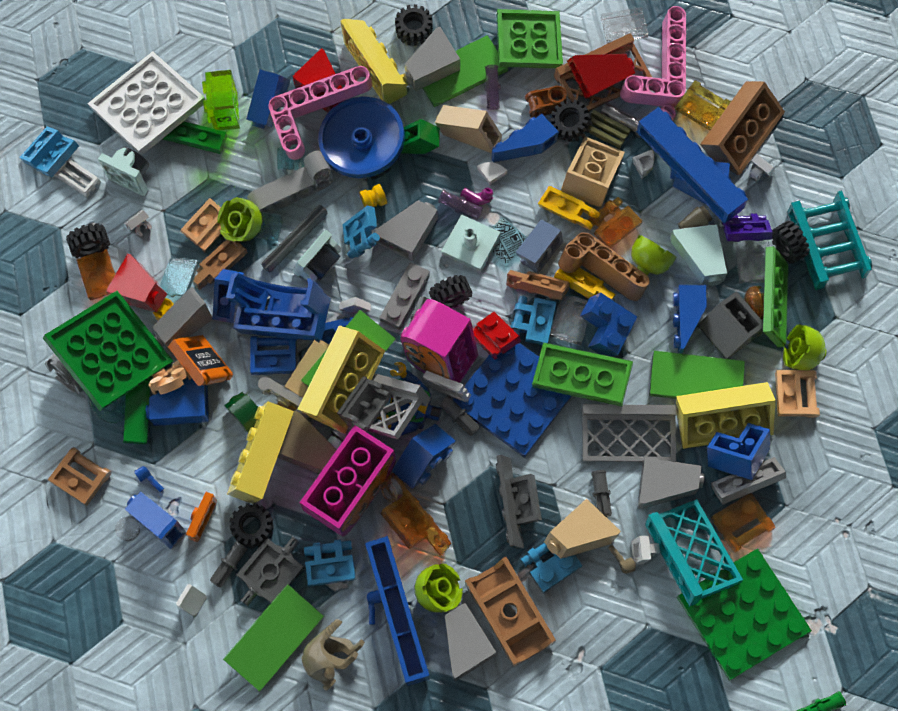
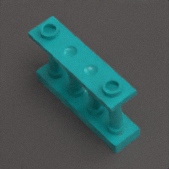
(818, 273)

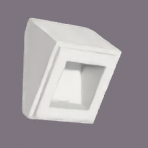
(191, 600)

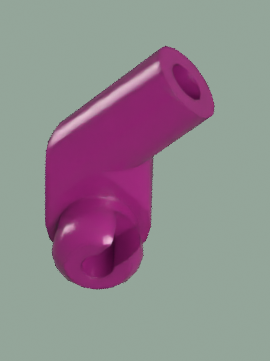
(478, 198)

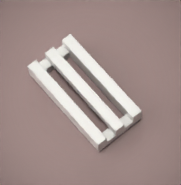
(89, 186)
(446, 386)

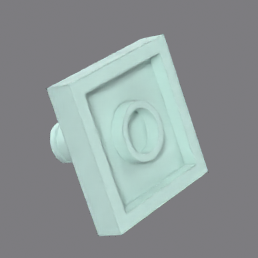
(471, 243)

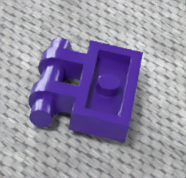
(748, 228)

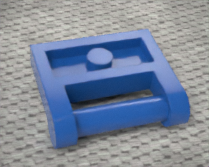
(272, 361)

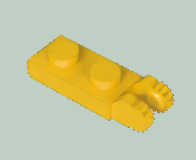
(567, 207)

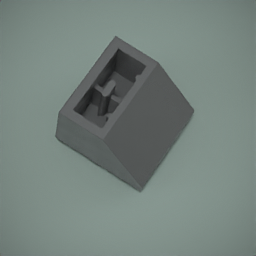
(731, 325)

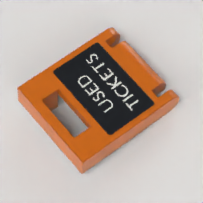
(201, 360)

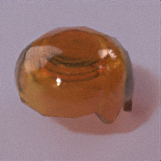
(755, 300)

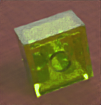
(221, 100)

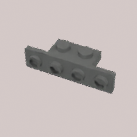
(519, 501)

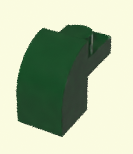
(243, 410)

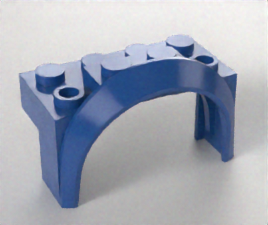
(290, 311)

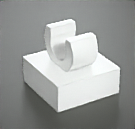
(761, 167)
(138, 220)
(643, 550)

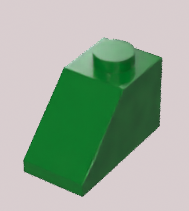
(421, 137)

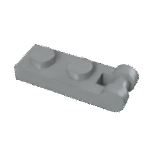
(284, 395)

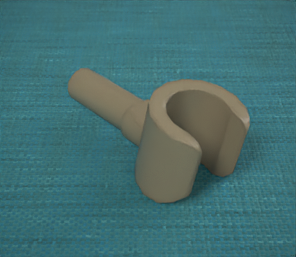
(628, 565)

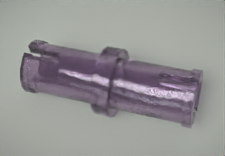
(492, 87)
(460, 204)

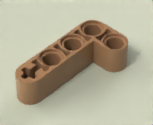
(605, 264)

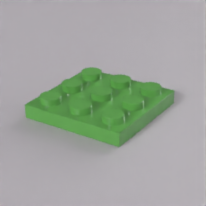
(529, 38)

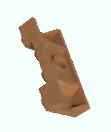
(519, 635)

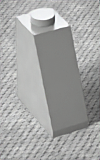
(431, 61)
(408, 229)
(182, 319)
(667, 481)
(466, 642)

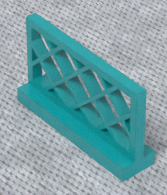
(674, 556)

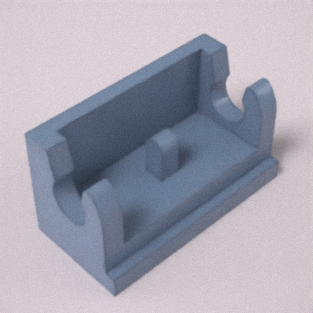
(540, 246)

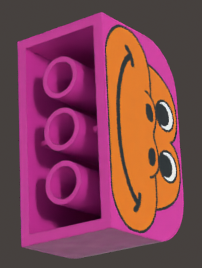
(440, 341)
(349, 481)

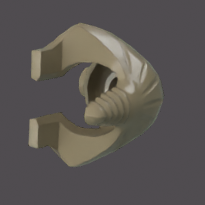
(319, 658)

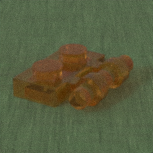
(619, 226)

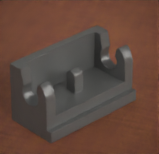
(364, 404)

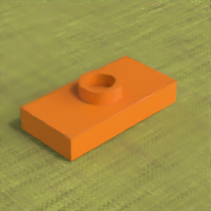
(200, 517)

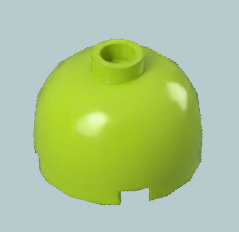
(239, 220)
(651, 256)
(805, 348)
(438, 588)

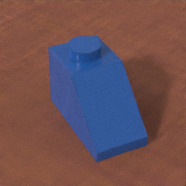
(223, 308)

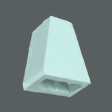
(701, 252)

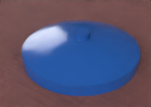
(361, 137)

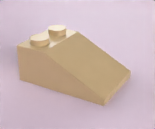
(592, 171)

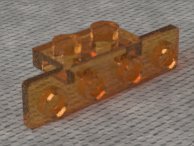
(413, 522)

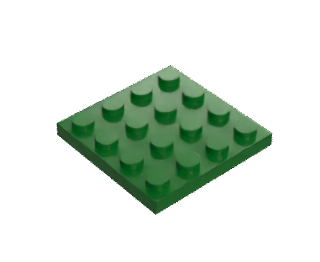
(107, 350)
(747, 619)

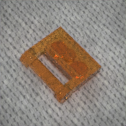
(739, 515)

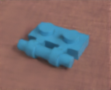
(360, 227)
(540, 320)
(332, 569)
(553, 570)

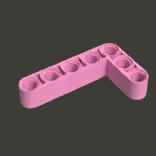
(668, 83)
(313, 103)

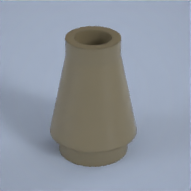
(696, 218)

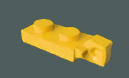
(584, 283)

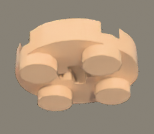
(168, 379)

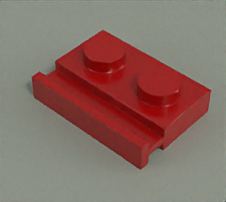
(495, 335)

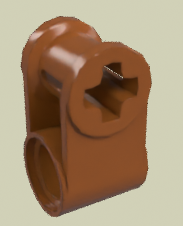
(545, 101)

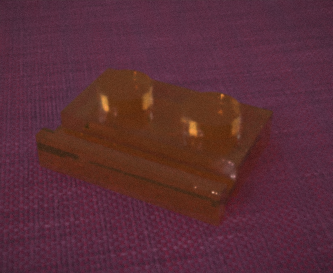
(96, 273)

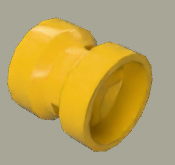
(373, 197)

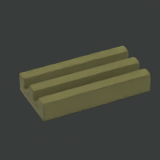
(609, 126)

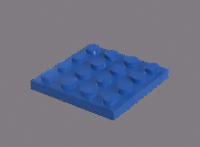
(507, 402)

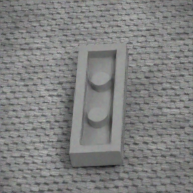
(404, 295)
(734, 486)

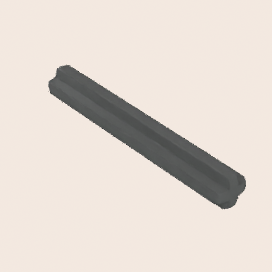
(294, 238)

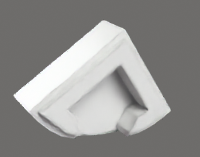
(644, 163)
(491, 171)
(354, 305)

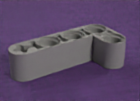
(294, 186)

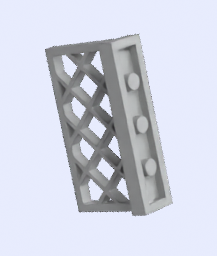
(403, 393)
(628, 412)

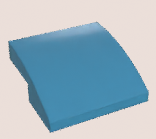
(49, 151)

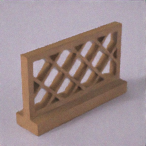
(619, 46)

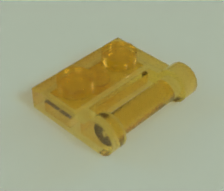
(699, 109)

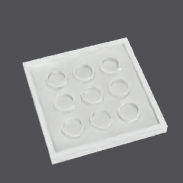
(147, 103)

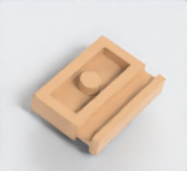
(203, 226)

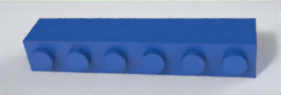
(692, 165)
(397, 611)

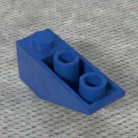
(530, 140)
(690, 307)

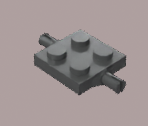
(270, 570)

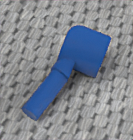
(143, 473)
(373, 598)

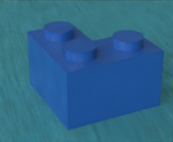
(612, 323)
(422, 455)
(739, 455)

